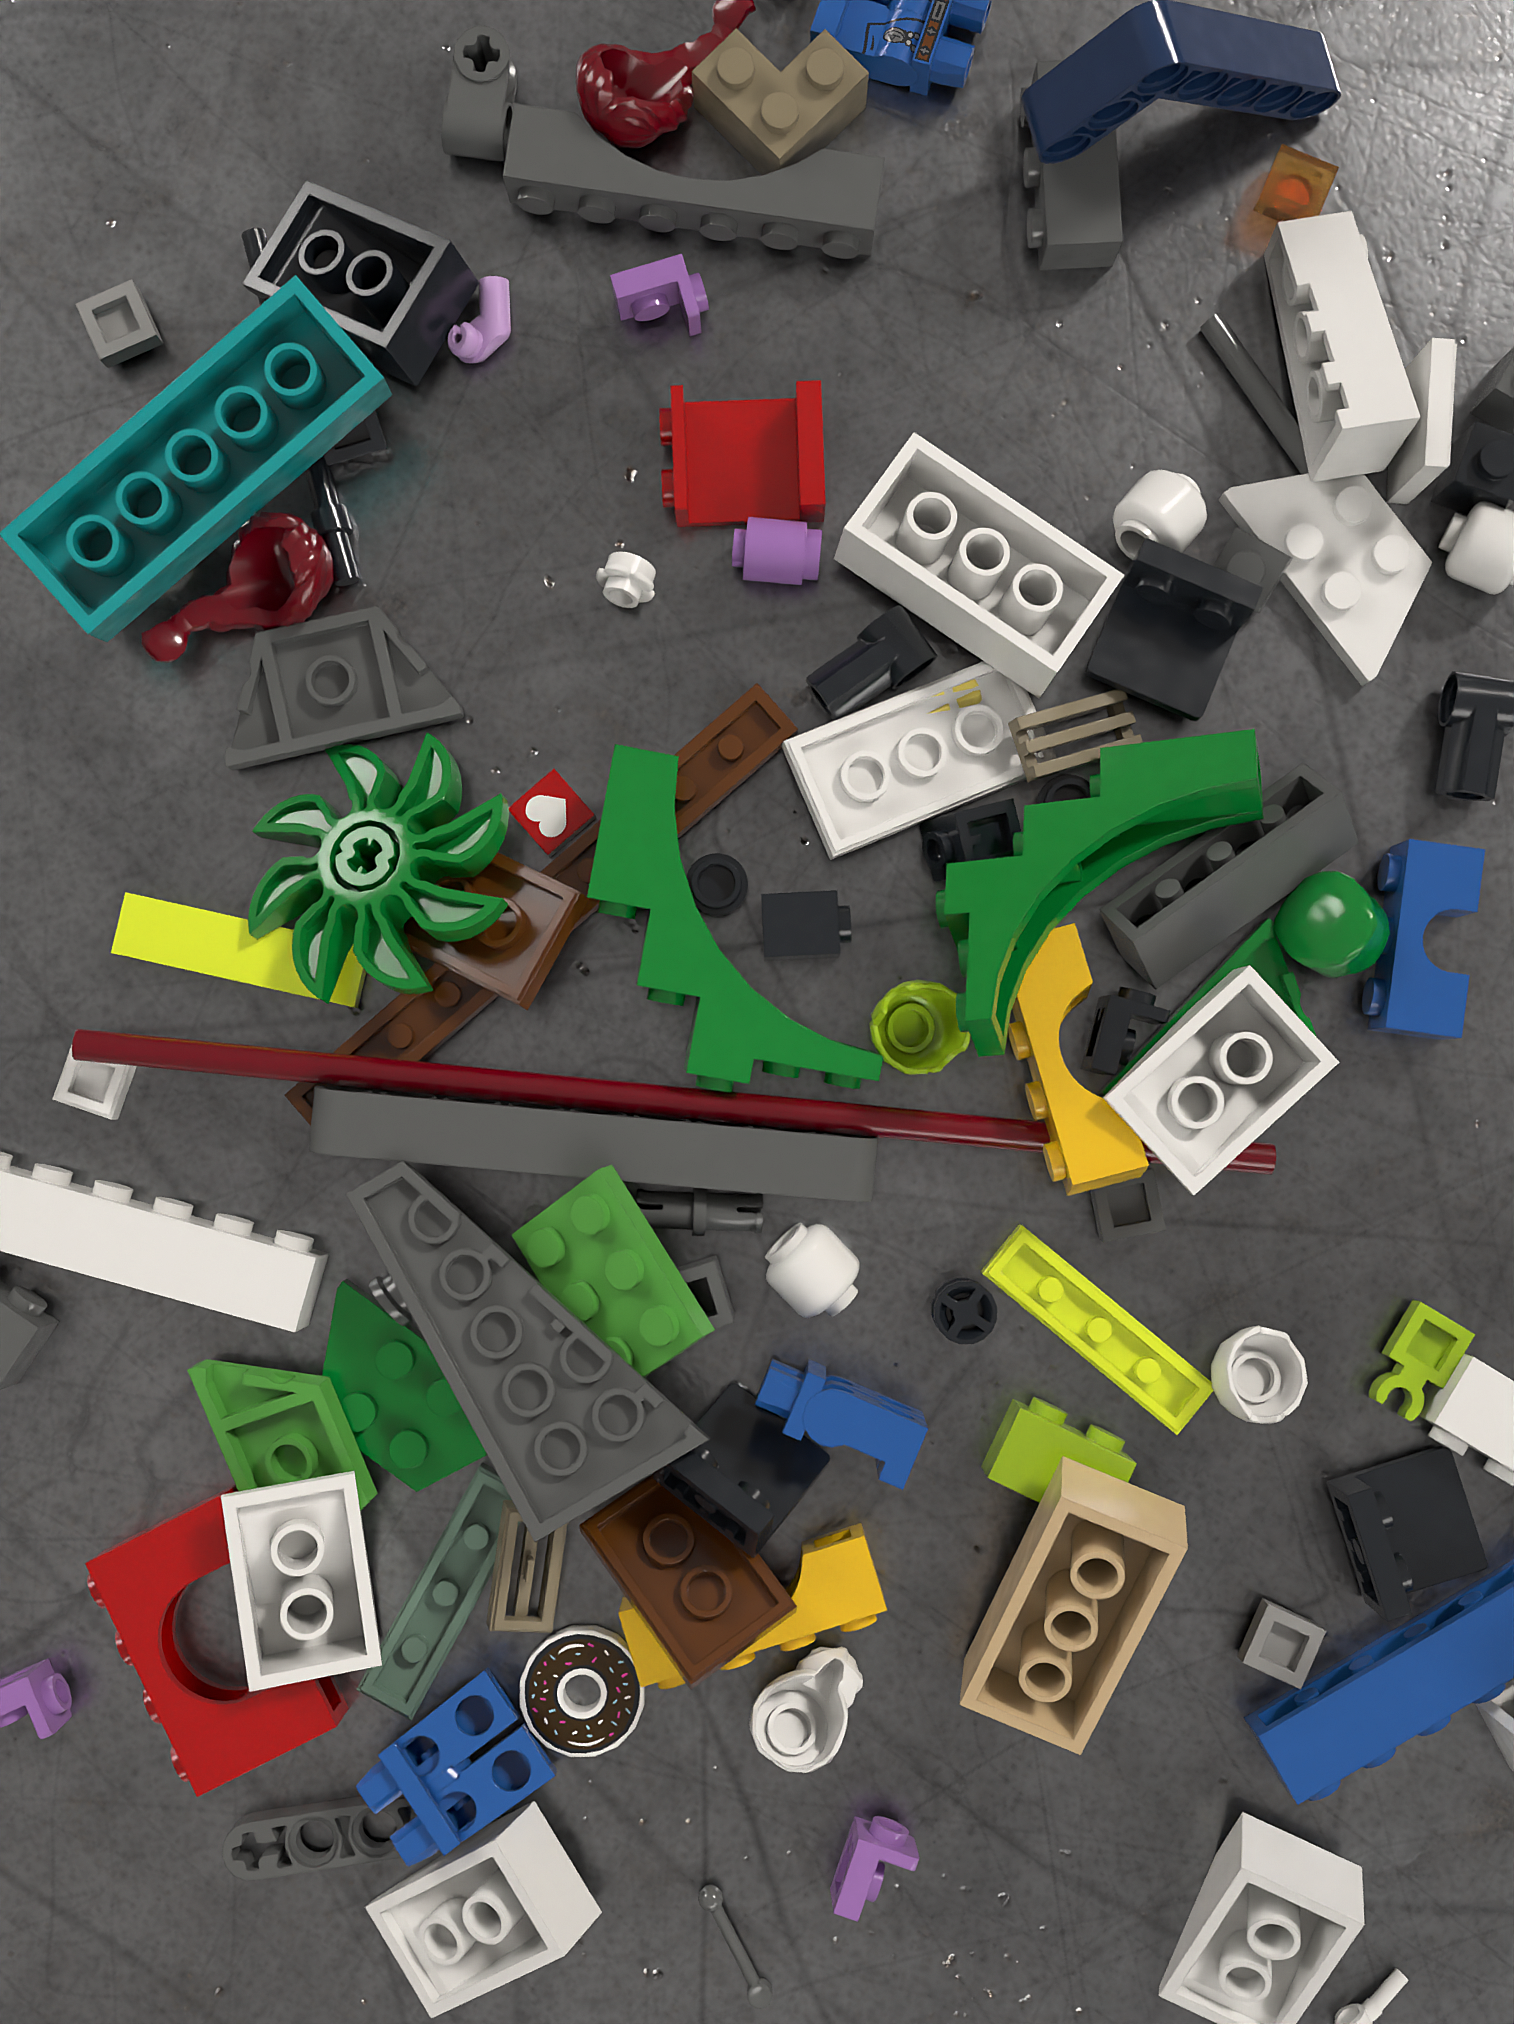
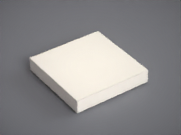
(1428, 445)

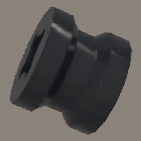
(972, 1317)

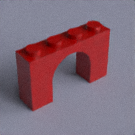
(211, 1726)

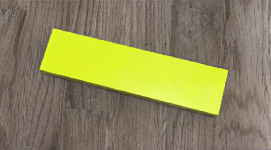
(220, 948)
(1098, 1329)

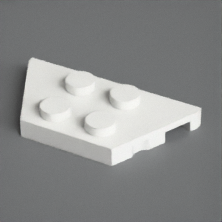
(1350, 562)

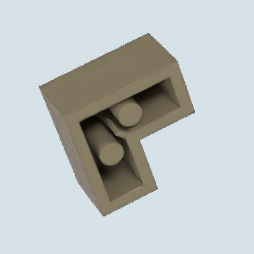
(777, 114)

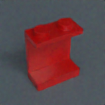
(745, 458)

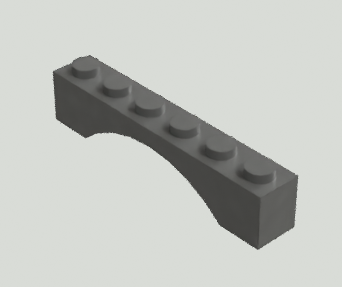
(814, 203)

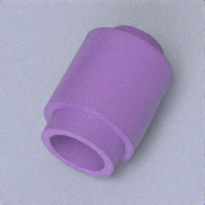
(777, 551)

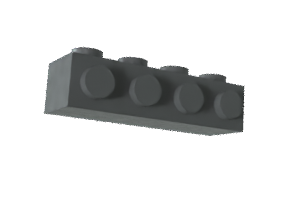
(1229, 876)

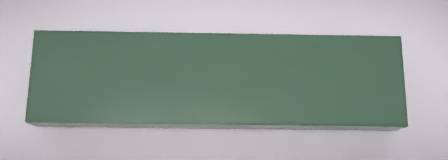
(440, 1599)

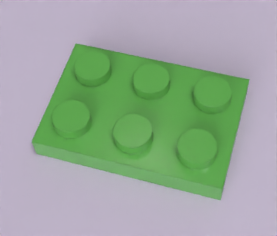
(614, 1272)

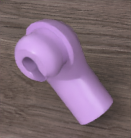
(483, 335)

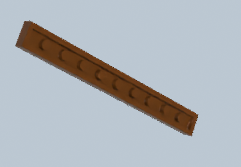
(707, 773)

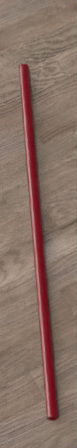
(587, 1093)

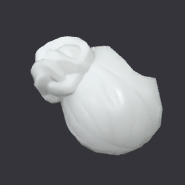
(805, 1712)

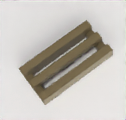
(1118, 721)
(519, 1620)

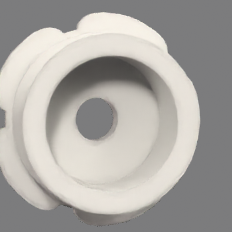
(627, 579)

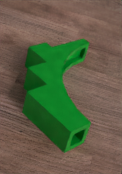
(1069, 847)
(731, 1023)

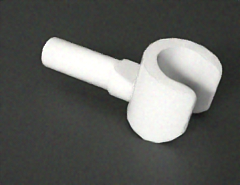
(1372, 2007)

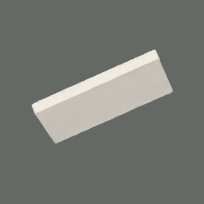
(907, 766)

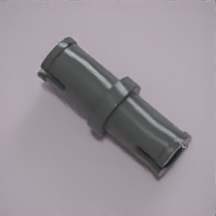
(701, 1210)

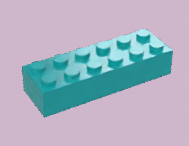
(197, 461)

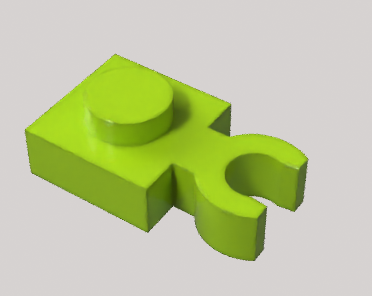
(1425, 1350)

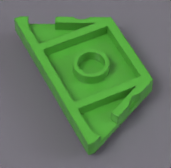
(278, 1425)

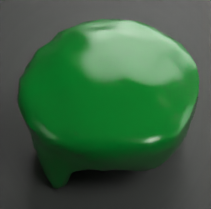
(1332, 925)

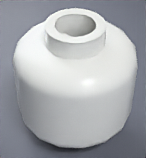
(1160, 508)
(1481, 547)
(812, 1270)

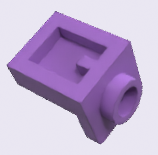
(654, 287)
(40, 1694)
(859, 1868)

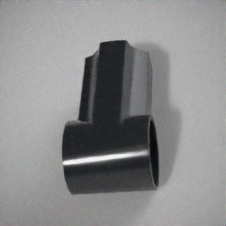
(884, 656)
(1475, 719)

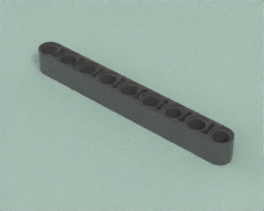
(584, 1140)

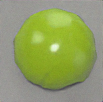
(917, 1027)

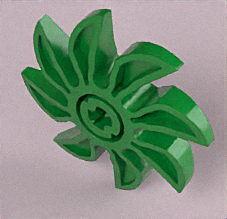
(378, 868)

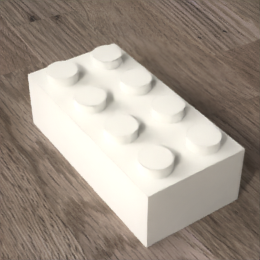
(976, 565)

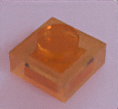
(1295, 186)

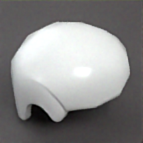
(1259, 1375)

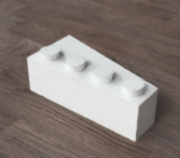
(1338, 347)

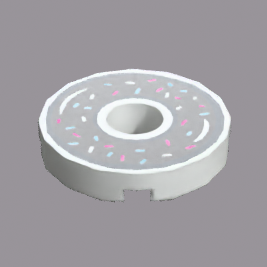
(574, 1727)

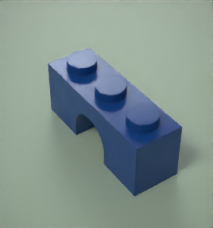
(1407, 988)

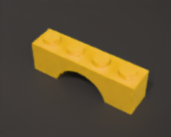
(1087, 1137)
(831, 1589)

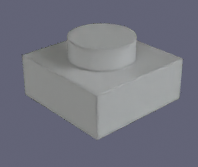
(119, 323)
(1281, 1643)

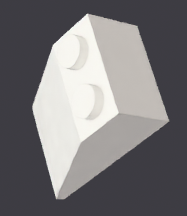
(1220, 1078)
(301, 1580)
(485, 1911)
(1264, 1928)

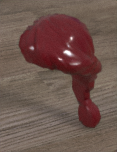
(642, 94)
(271, 582)

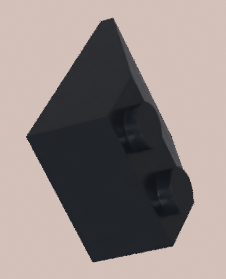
(373, 273)

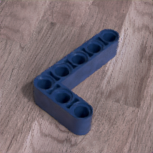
(1183, 57)

